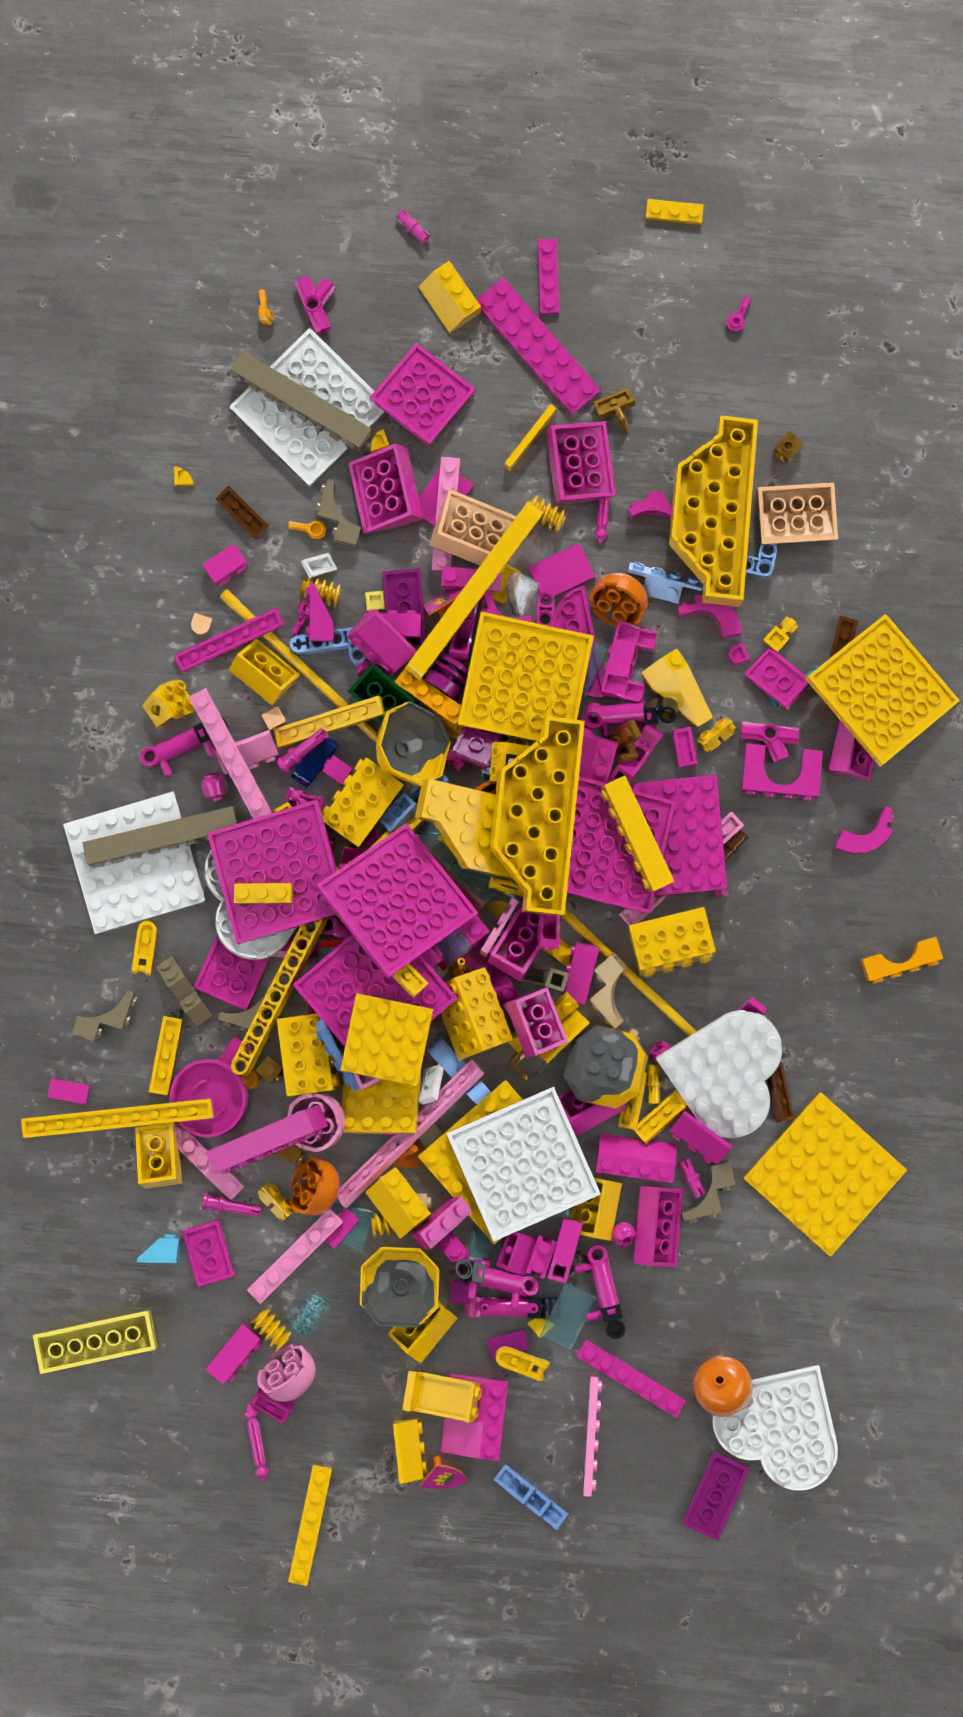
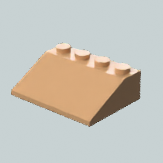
(797, 513)
(469, 527)

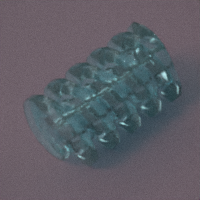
(308, 1313)

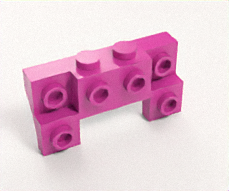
(622, 661)

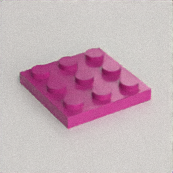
(230, 976)

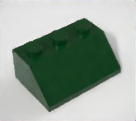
(377, 683)

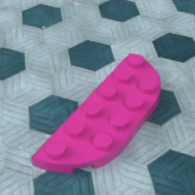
(575, 616)

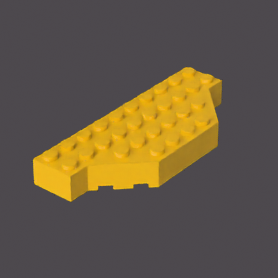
(714, 510)
(538, 814)
(465, 823)

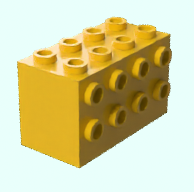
(361, 801)
(672, 942)
(475, 1018)
(304, 1058)

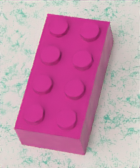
(517, 945)

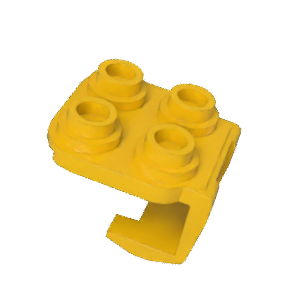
(172, 700)

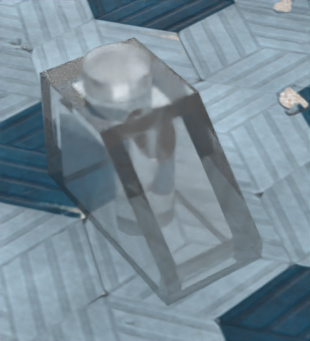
(520, 593)

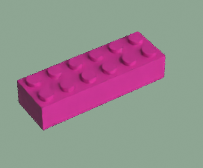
(267, 1140)

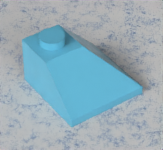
(163, 1251)

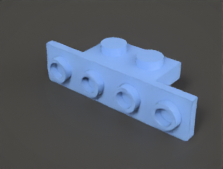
(664, 584)

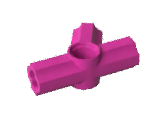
(318, 295)
(774, 745)

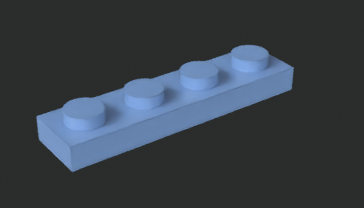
(333, 1050)

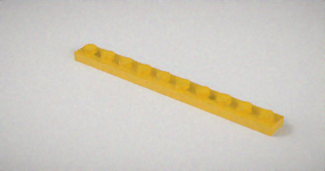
(117, 1118)

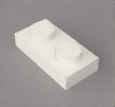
(430, 1084)

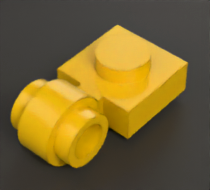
(777, 637)

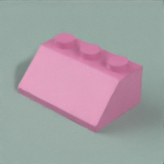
(255, 751)

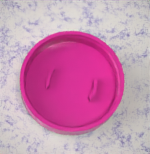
(217, 1081)

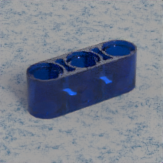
(313, 762)

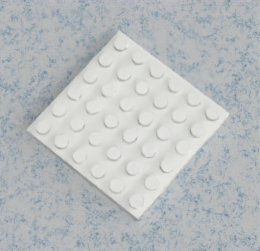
(297, 442)
(139, 886)
(523, 1164)

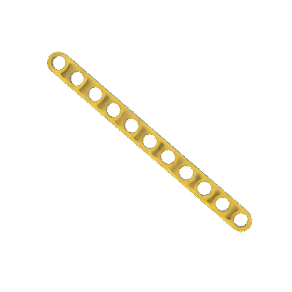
(474, 590)
(269, 1003)

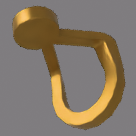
(513, 1058)

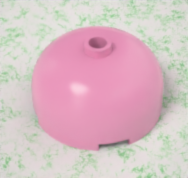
(333, 1114)
(287, 1382)

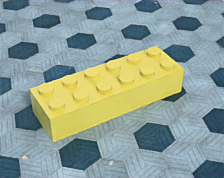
(95, 1341)

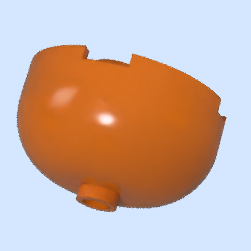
(623, 591)
(321, 1190)
(730, 1395)

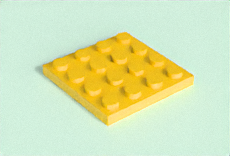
(387, 1039)
(381, 1108)

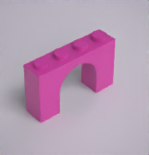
(755, 780)

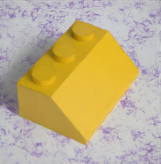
(450, 297)
(263, 671)
(572, 1026)
(398, 1203)
(599, 1212)
(421, 1340)
(409, 1450)

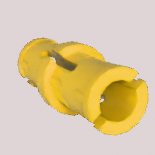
(495, 883)
(653, 1084)

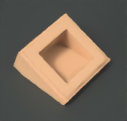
(274, 718)

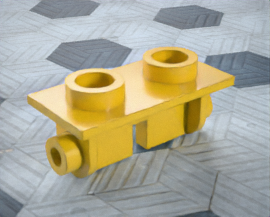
(709, 738)
(270, 1194)

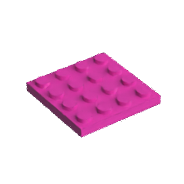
(422, 394)

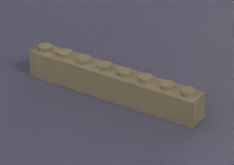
(301, 401)
(157, 837)

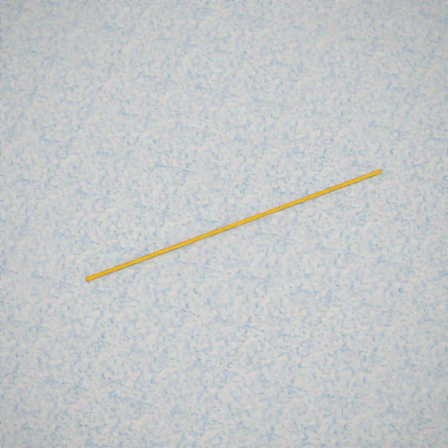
(235, 604)

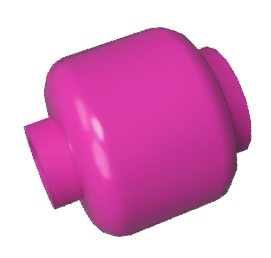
(214, 786)

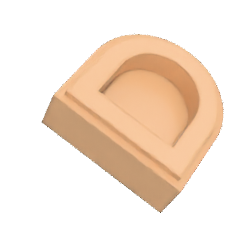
(201, 624)

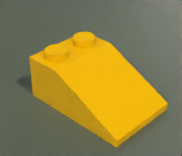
(157, 1156)

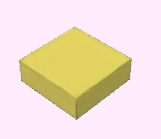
(375, 601)

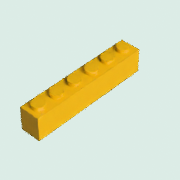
(637, 834)

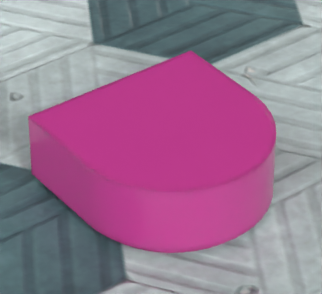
(738, 654)

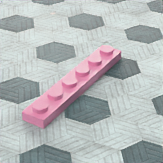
(447, 480)
(196, 1153)
(295, 1255)
(591, 1444)

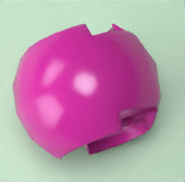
(658, 1049)
(623, 1234)

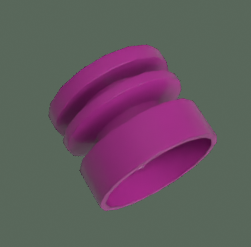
(448, 676)

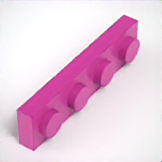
(548, 276)

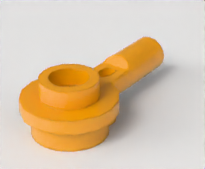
(265, 315)
(315, 529)
(458, 969)
(252, 1080)

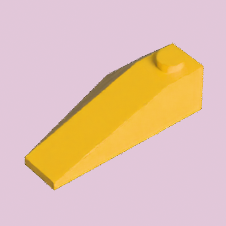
(674, 680)

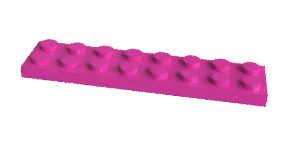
(538, 346)

